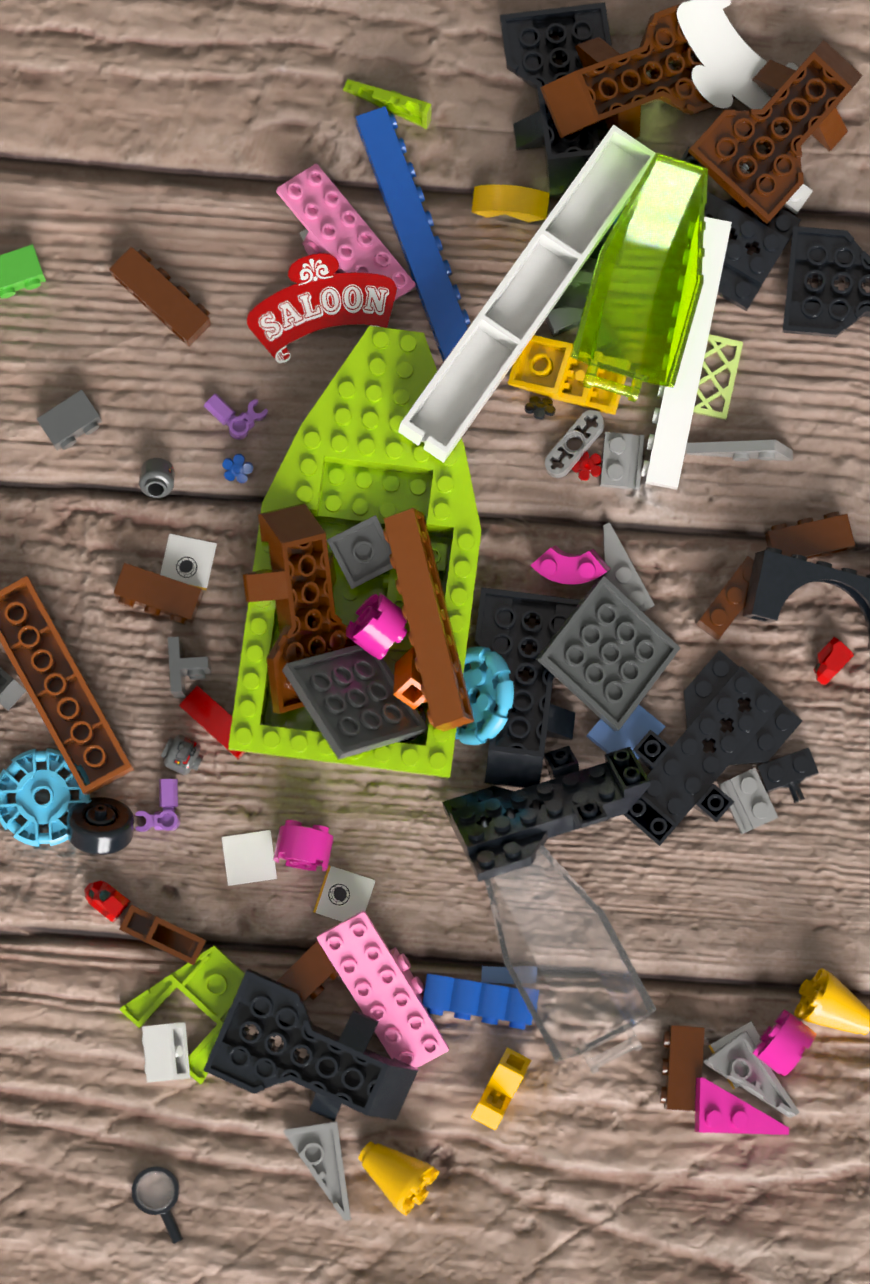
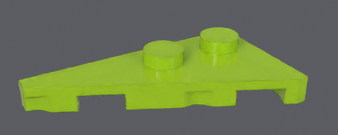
(403, 106)

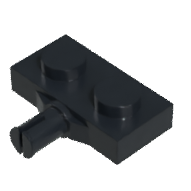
(788, 773)

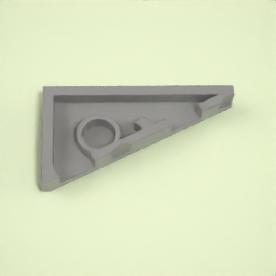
(742, 450)
(622, 571)
(750, 1073)
(322, 1154)

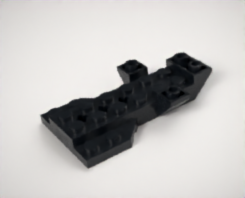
(532, 57)
(829, 257)
(745, 273)
(519, 748)
(686, 774)
(507, 827)
(338, 1066)

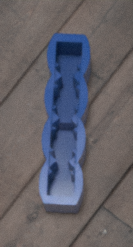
(475, 999)

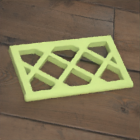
(732, 367)

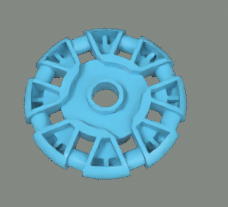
(494, 689)
(26, 790)

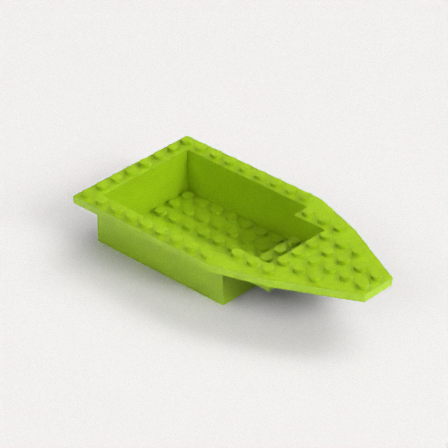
(347, 469)

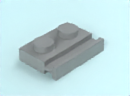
(622, 460)
(751, 800)

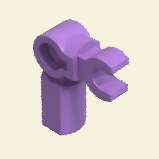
(238, 425)
(168, 799)

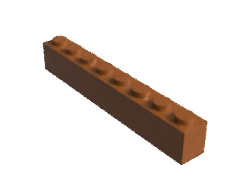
(428, 620)

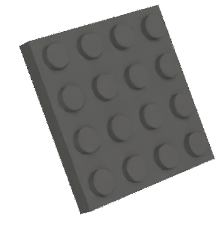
(608, 653)
(353, 701)

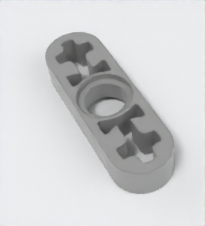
(556, 454)

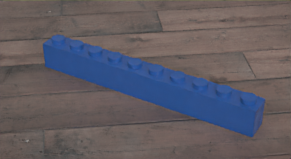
(413, 228)

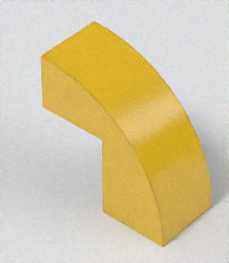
(512, 200)
(501, 1088)

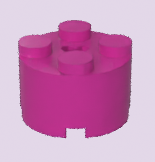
(377, 626)
(303, 846)
(784, 1043)

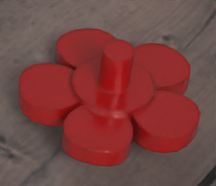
(586, 465)

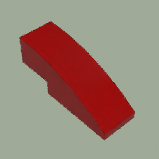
(210, 717)

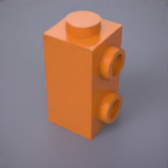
(408, 680)

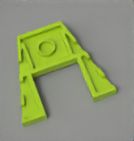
(208, 984)

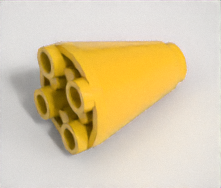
(832, 1004)
(398, 1175)

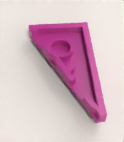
(724, 1113)

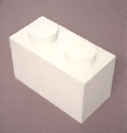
(166, 1052)

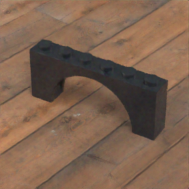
(778, 576)

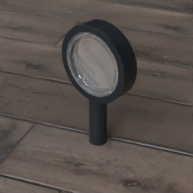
(156, 1193)

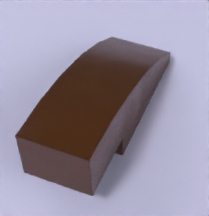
(162, 934)

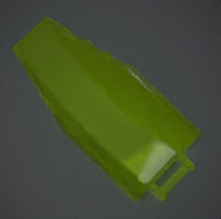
(647, 281)

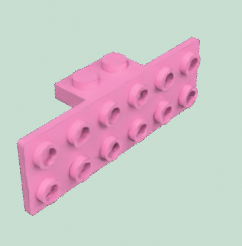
(339, 229)
(384, 990)

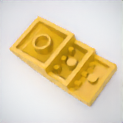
(551, 372)

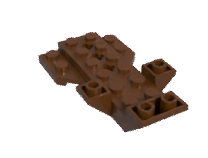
(617, 84)
(802, 105)
(303, 595)

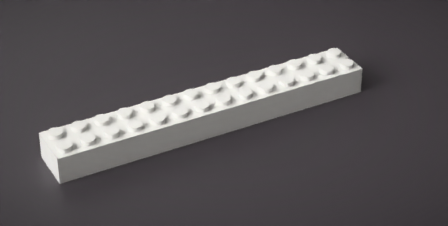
(526, 294)

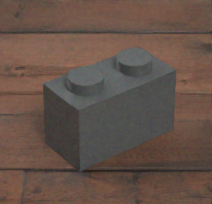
(70, 421)

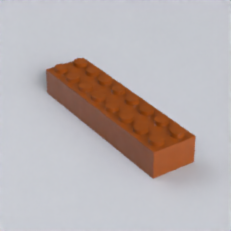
(59, 688)

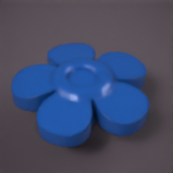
(237, 469)

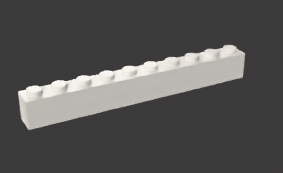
(678, 403)

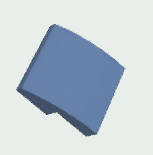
(630, 733)

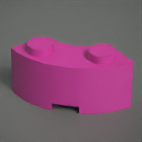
(570, 568)

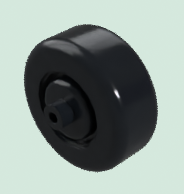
(100, 826)

